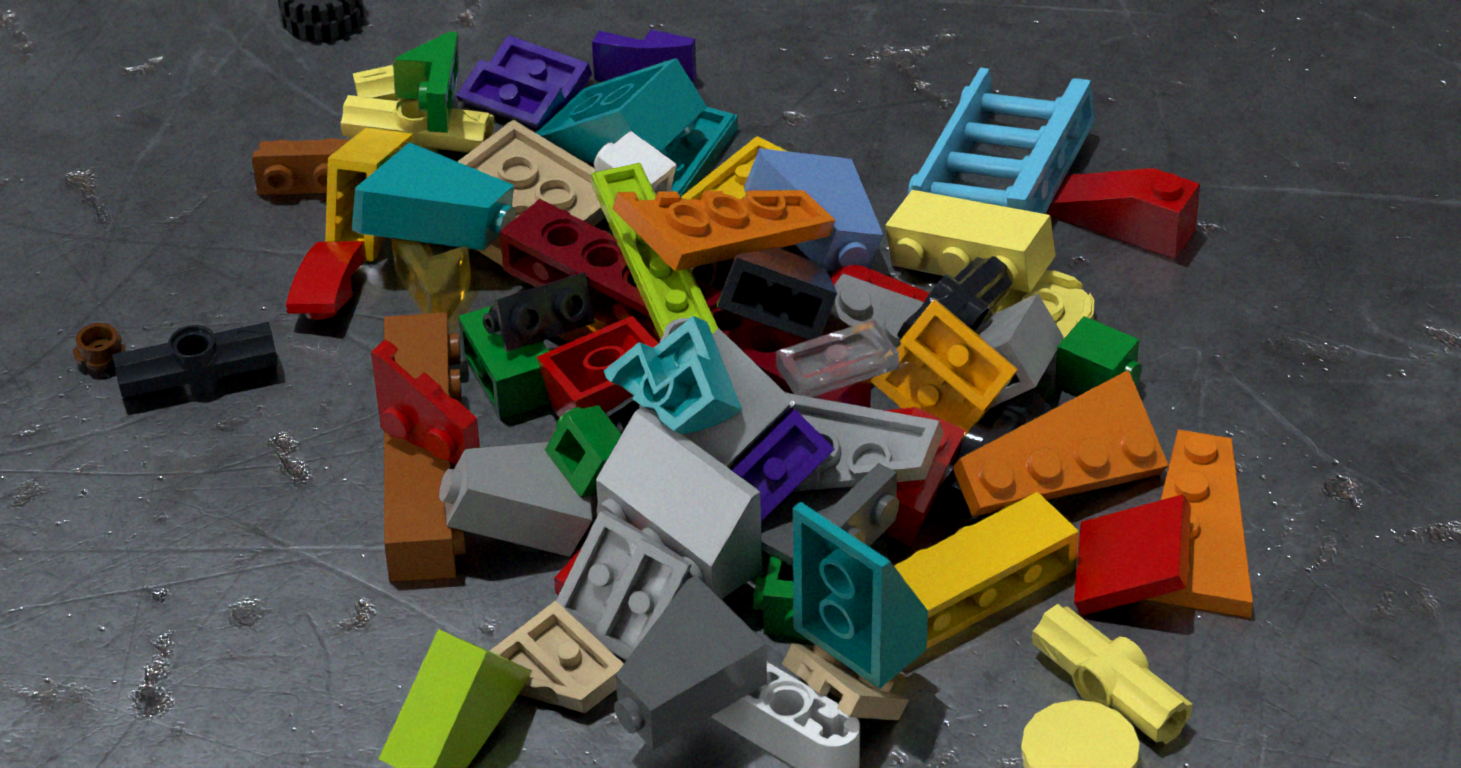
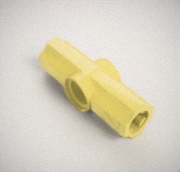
(465, 130)
(1112, 673)

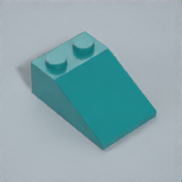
(650, 102)
(853, 600)

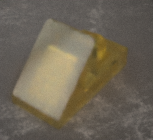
(432, 281)

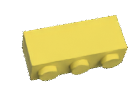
(948, 233)

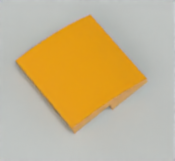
(946, 370)

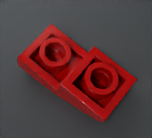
(324, 278)

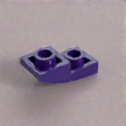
(622, 55)

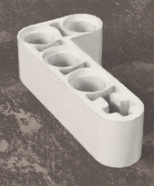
(795, 724)

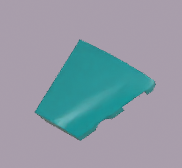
(679, 379)

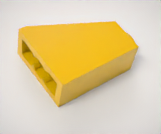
(346, 171)

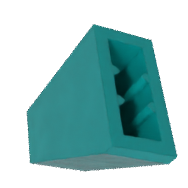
(432, 201)

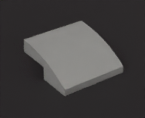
(761, 403)
(621, 583)

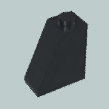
(779, 291)

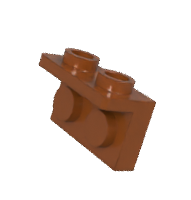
(293, 165)

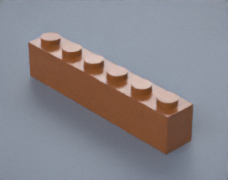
(414, 517)

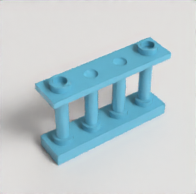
(1036, 175)

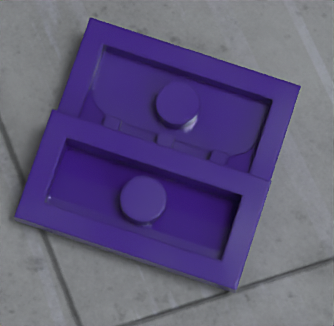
(524, 82)
(782, 459)

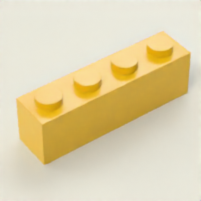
(991, 565)

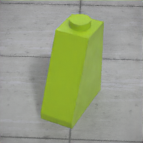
(452, 705)

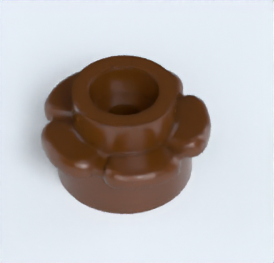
(96, 346)

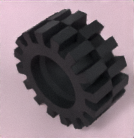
(320, 17)

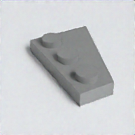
(866, 438)

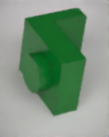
(776, 600)

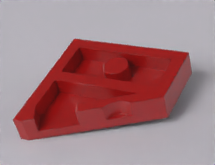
(420, 409)

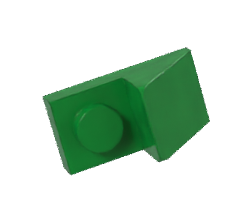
(431, 77)

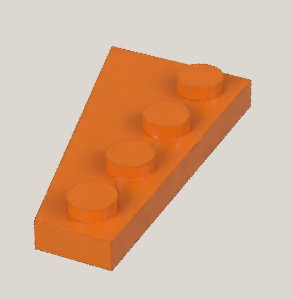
(721, 225)
(1070, 450)
(1217, 559)

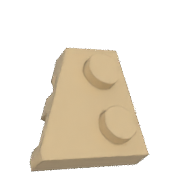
(565, 660)
(857, 694)

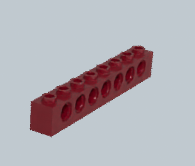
(554, 244)

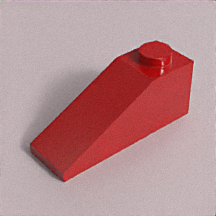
(1133, 206)

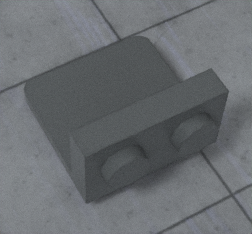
(860, 511)

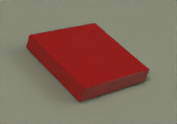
(1133, 555)

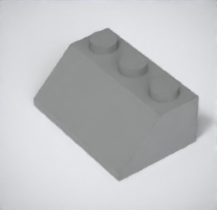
(684, 502)

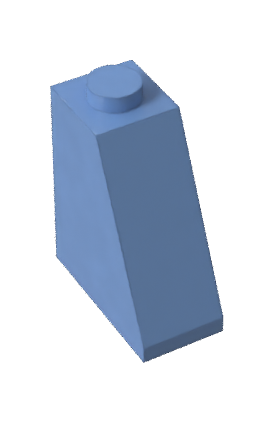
(835, 188)

